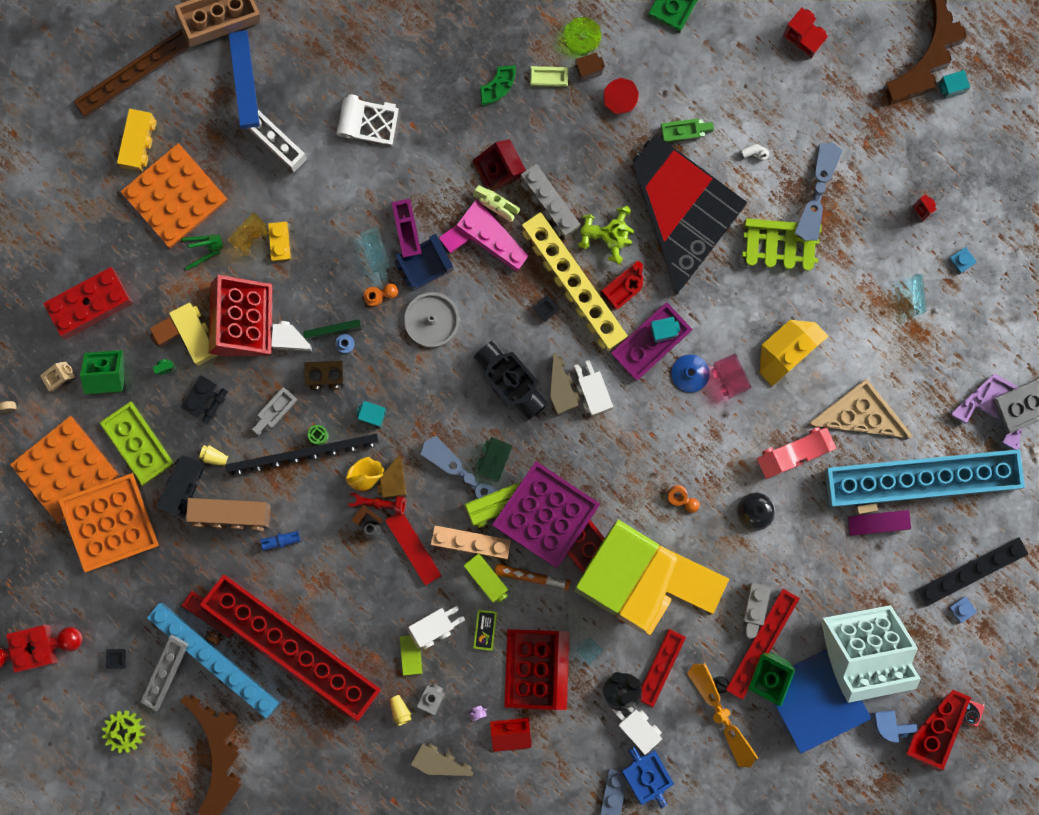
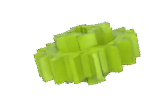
(122, 724)

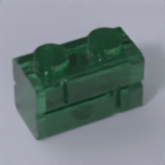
(494, 459)

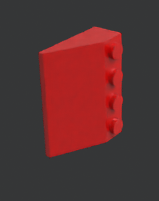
(240, 317)
(537, 669)

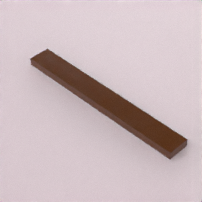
(131, 73)

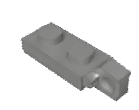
(274, 411)

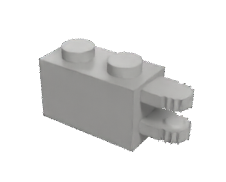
(755, 608)

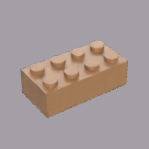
(214, 18)
(228, 513)

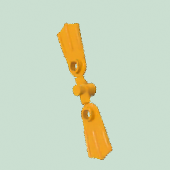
(738, 744)

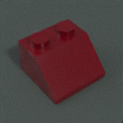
(499, 165)

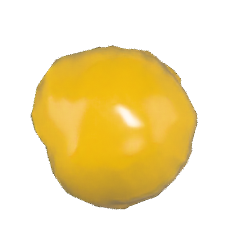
(364, 474)

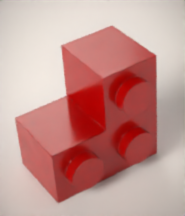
(804, 33)

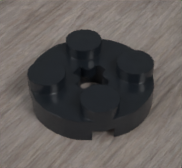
(626, 700)

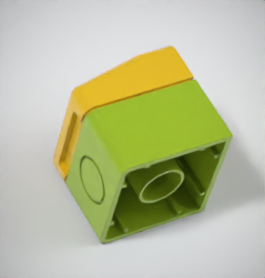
(629, 578)

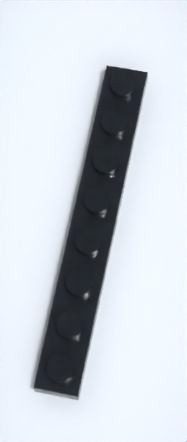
(294, 457)

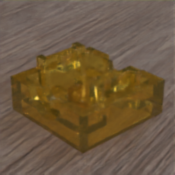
(250, 229)

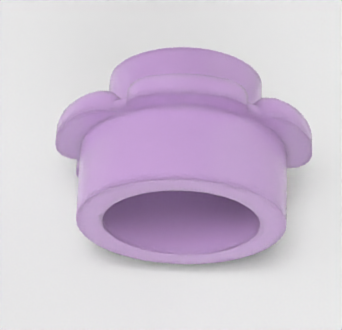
(477, 713)

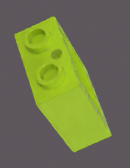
(486, 579)

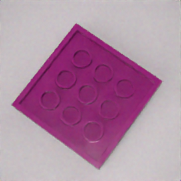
(546, 515)

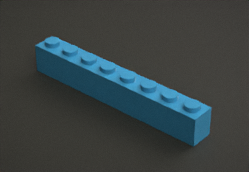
(215, 661)

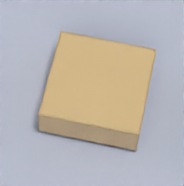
(866, 509)

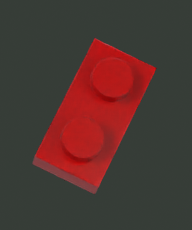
(925, 207)

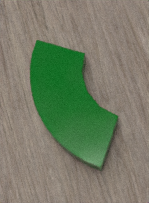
(498, 86)

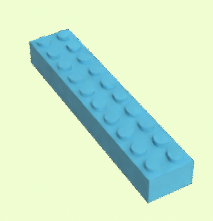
(924, 478)

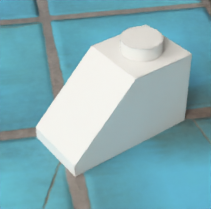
(288, 338)

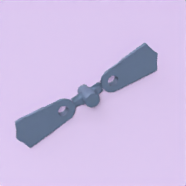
(810, 221)
(440, 455)

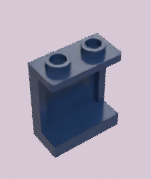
(426, 266)

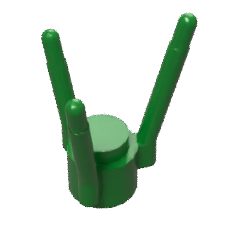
(213, 243)

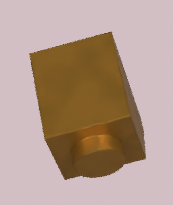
(393, 481)

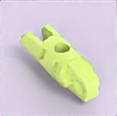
(496, 203)

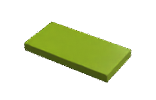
(136, 443)

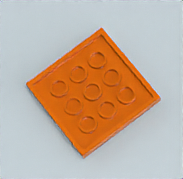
(174, 195)
(62, 466)
(108, 522)

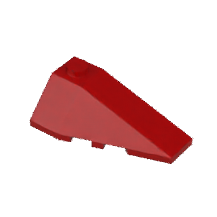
(936, 737)

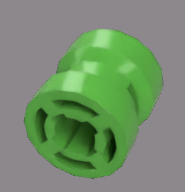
(318, 438)

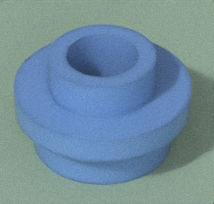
(349, 347)

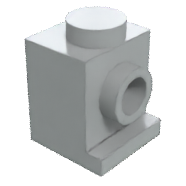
(424, 703)

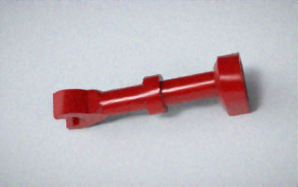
(399, 504)

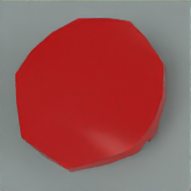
(621, 96)

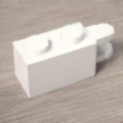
(593, 391)
(433, 627)
(639, 729)

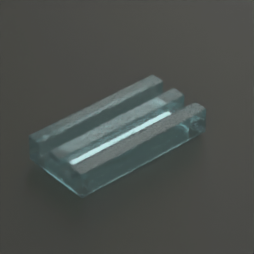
(919, 294)

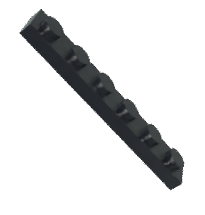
(972, 571)

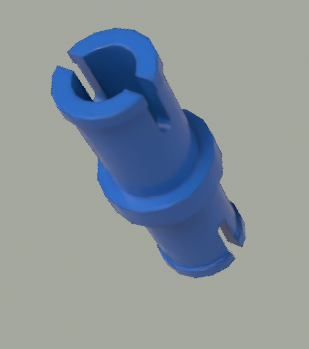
(280, 540)

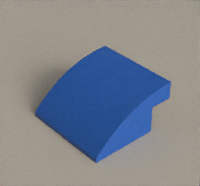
(816, 706)

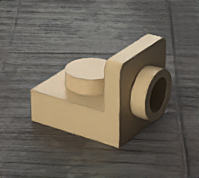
(57, 375)

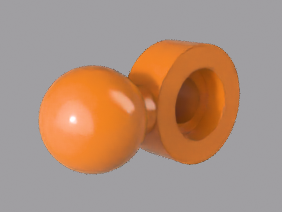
(389, 291)
(691, 504)

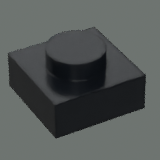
(546, 308)
(116, 658)

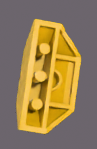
(788, 348)

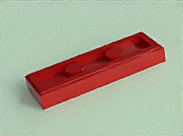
(192, 605)

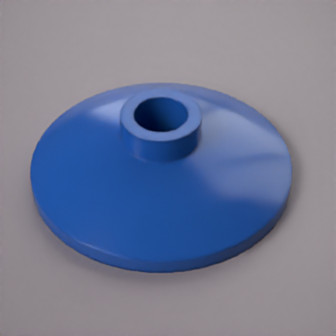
(684, 380)

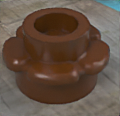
(214, 636)

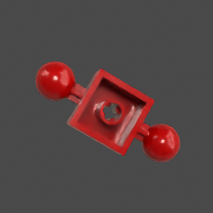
(44, 654)

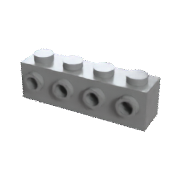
(549, 200)

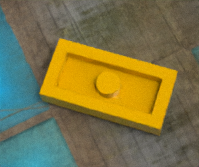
(279, 241)

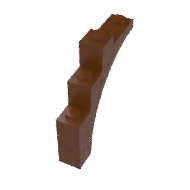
(919, 79)
(217, 729)

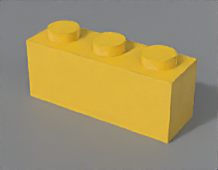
(136, 140)

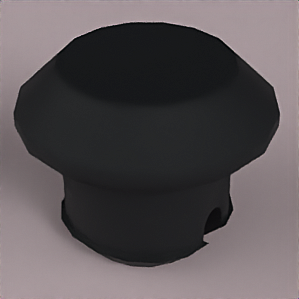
(721, 684)

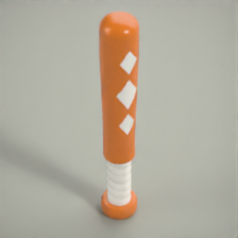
(524, 575)

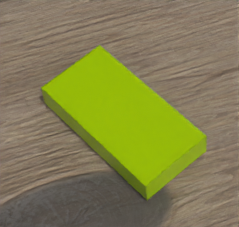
(410, 656)

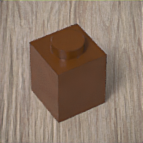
(589, 66)

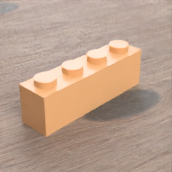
(471, 542)

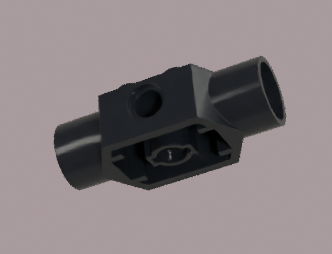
(510, 380)

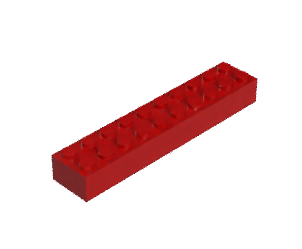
(290, 648)

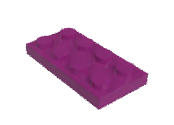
(639, 351)

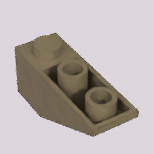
(561, 393)
(435, 763)

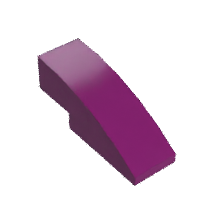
(406, 228)
(879, 523)

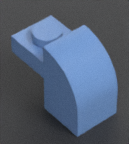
(887, 728)

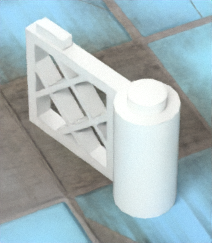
(351, 118)

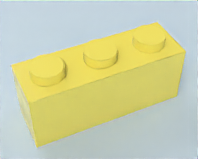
(193, 332)

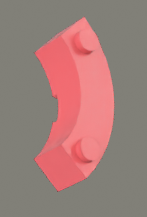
(792, 455)

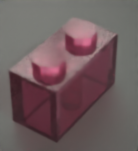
(731, 376)

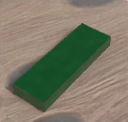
(332, 330)

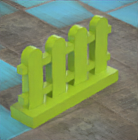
(790, 241)

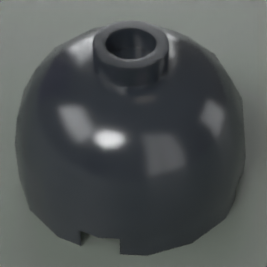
(756, 511)

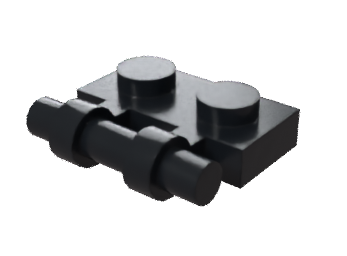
(199, 396)

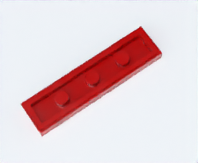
(413, 548)
(661, 667)

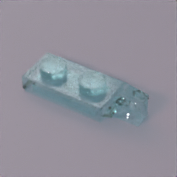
(376, 251)

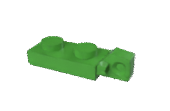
(685, 130)

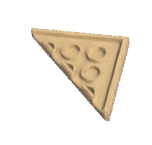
(862, 412)

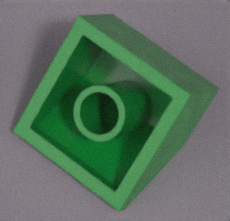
(102, 372)

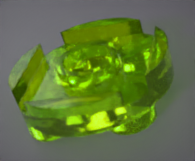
(588, 44)

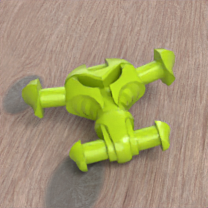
(614, 234)

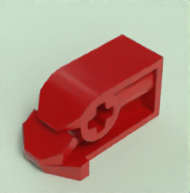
(618, 291)

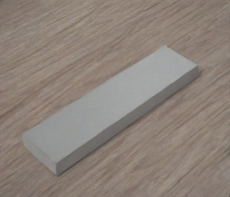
(164, 672)

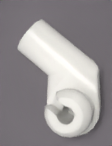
(755, 150)

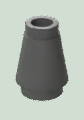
(376, 532)

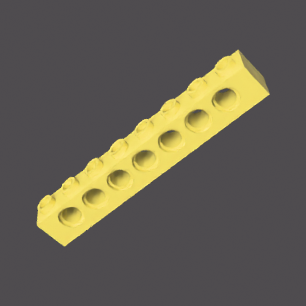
(539, 224)

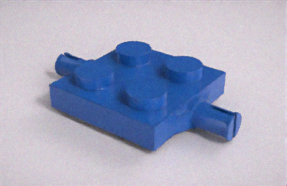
(647, 777)

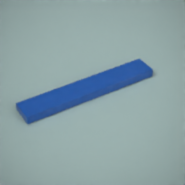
(244, 79)

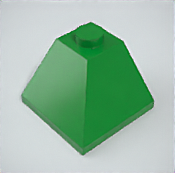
(772, 678)

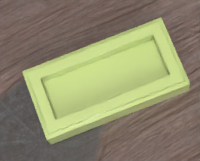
(549, 76)

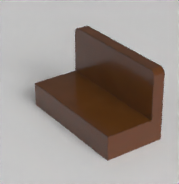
(363, 514)

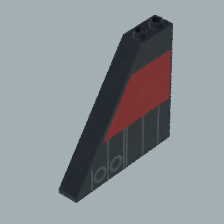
(684, 207)

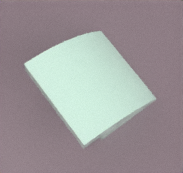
(870, 653)

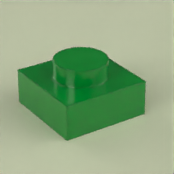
(163, 367)

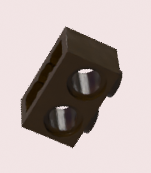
(324, 369)

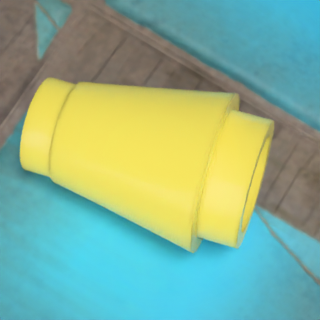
(212, 456)
(400, 712)

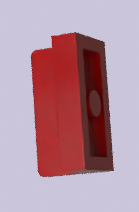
(510, 734)

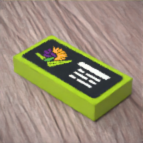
(485, 630)

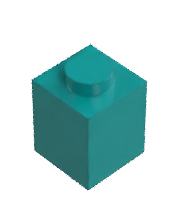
(954, 84)
(664, 329)
(371, 414)

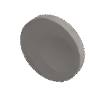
(432, 320)

